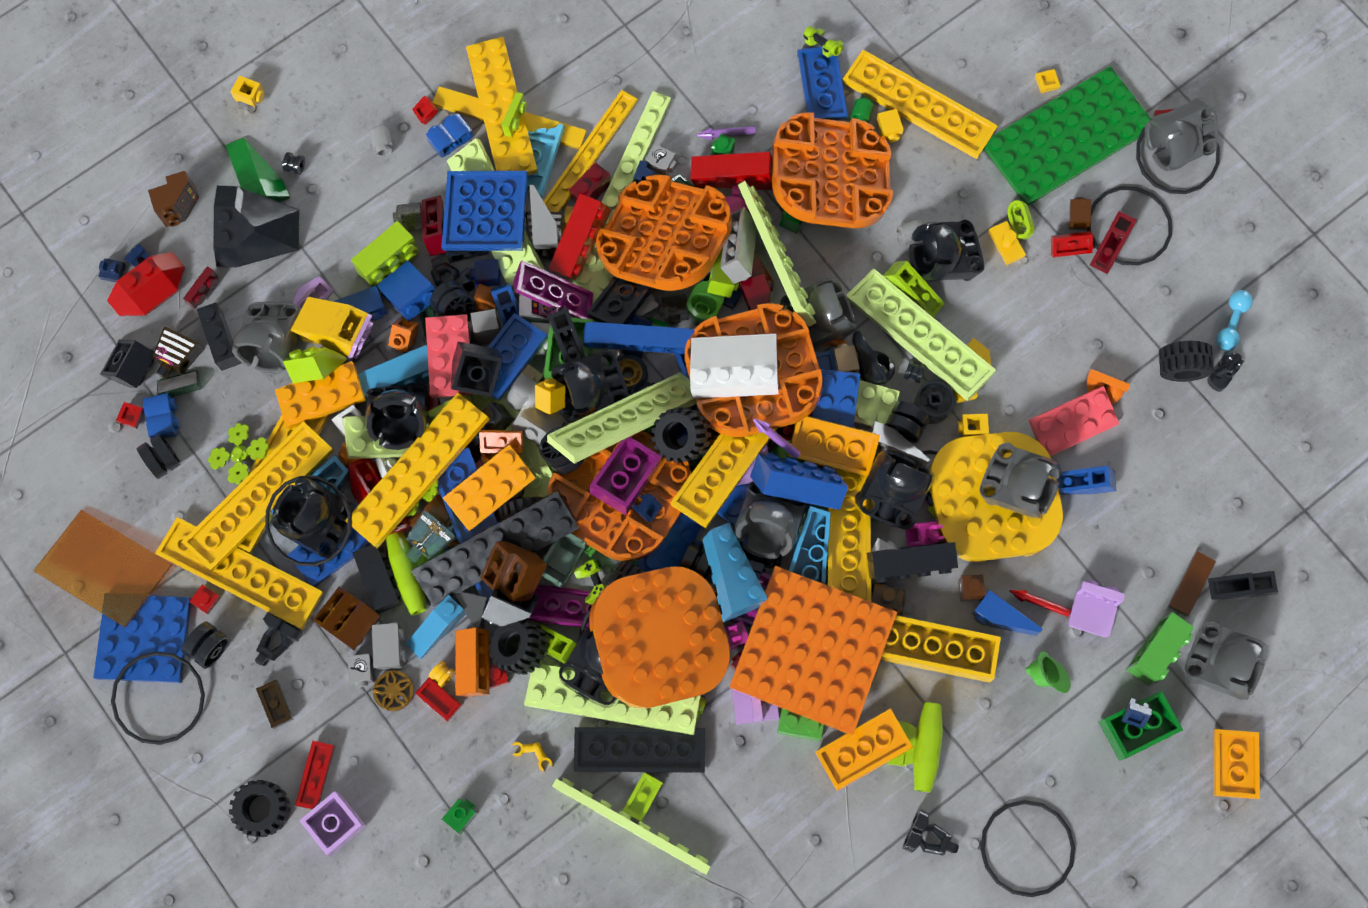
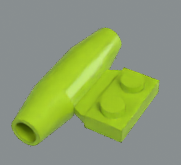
(408, 586)
(926, 747)

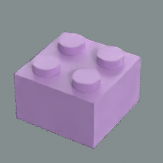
(333, 823)

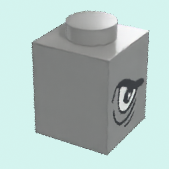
(661, 160)
(360, 670)

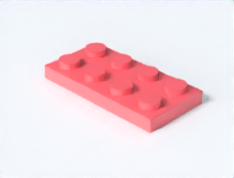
(441, 344)
(1074, 421)

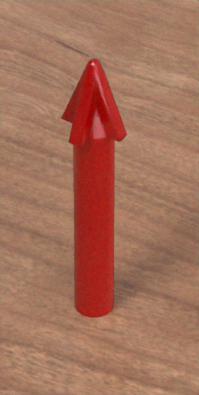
(1022, 595)

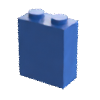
(407, 290)

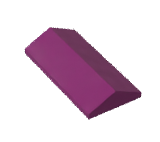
(552, 290)
(560, 606)

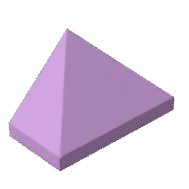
(315, 288)

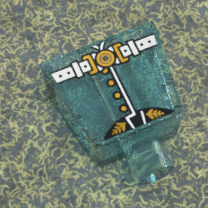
(428, 537)

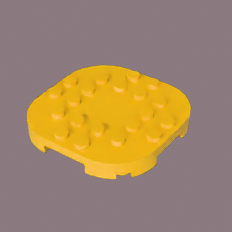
(979, 528)

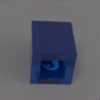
(486, 272)

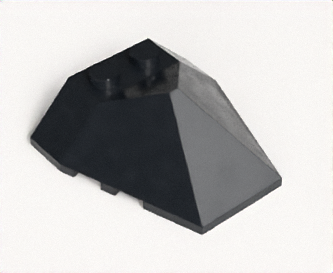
(251, 227)

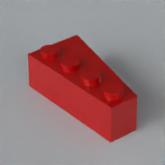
(732, 169)
(579, 236)

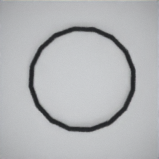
(1166, 189)
(1154, 198)
(349, 522)
(115, 690)
(982, 848)

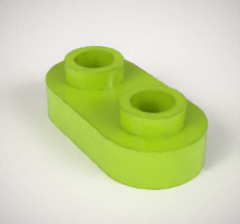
(1020, 221)

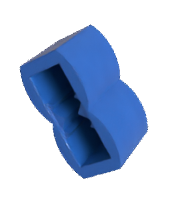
(449, 135)
(161, 415)

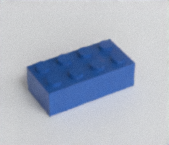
(798, 481)

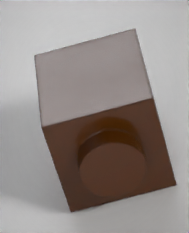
(1080, 214)
(971, 587)

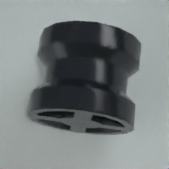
(293, 163)
(914, 371)

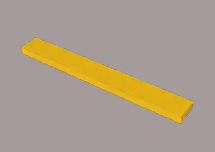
(470, 107)
(591, 150)

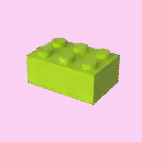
(385, 254)

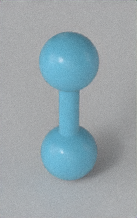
(1239, 302)

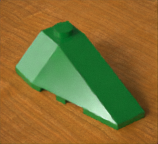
(254, 172)

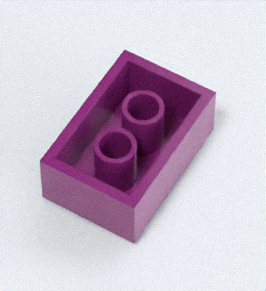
(625, 475)

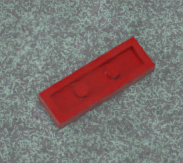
(314, 775)

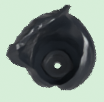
(873, 365)

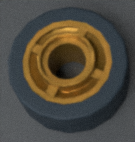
(633, 364)

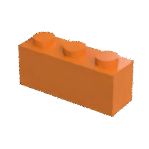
(472, 662)

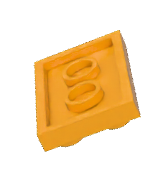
(1236, 764)

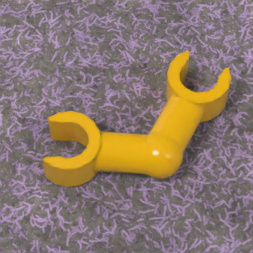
(533, 747)

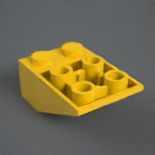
(330, 324)

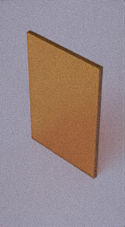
(103, 568)

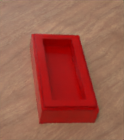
(438, 699)

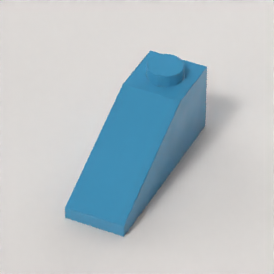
(436, 626)

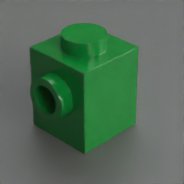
(460, 815)

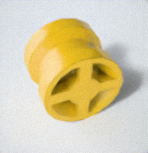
(442, 674)

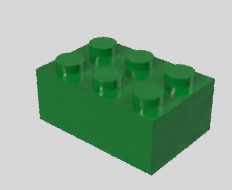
(1129, 739)

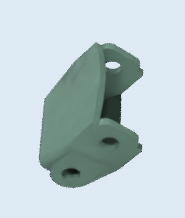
(563, 559)

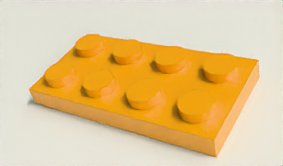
(320, 397)
(835, 445)
(489, 487)
(865, 751)

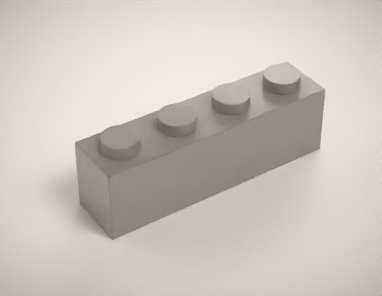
(739, 247)

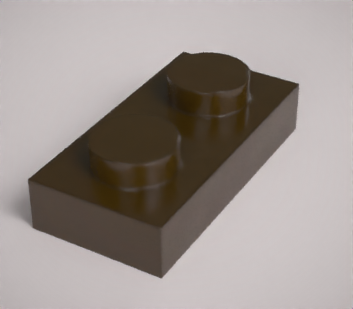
(274, 704)

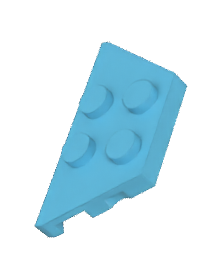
(545, 147)

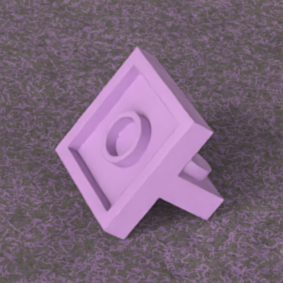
(752, 710)

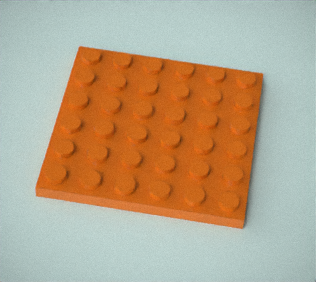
(813, 650)

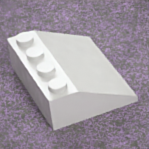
(734, 366)

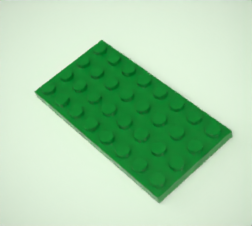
(1067, 136)

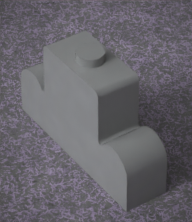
(530, 419)

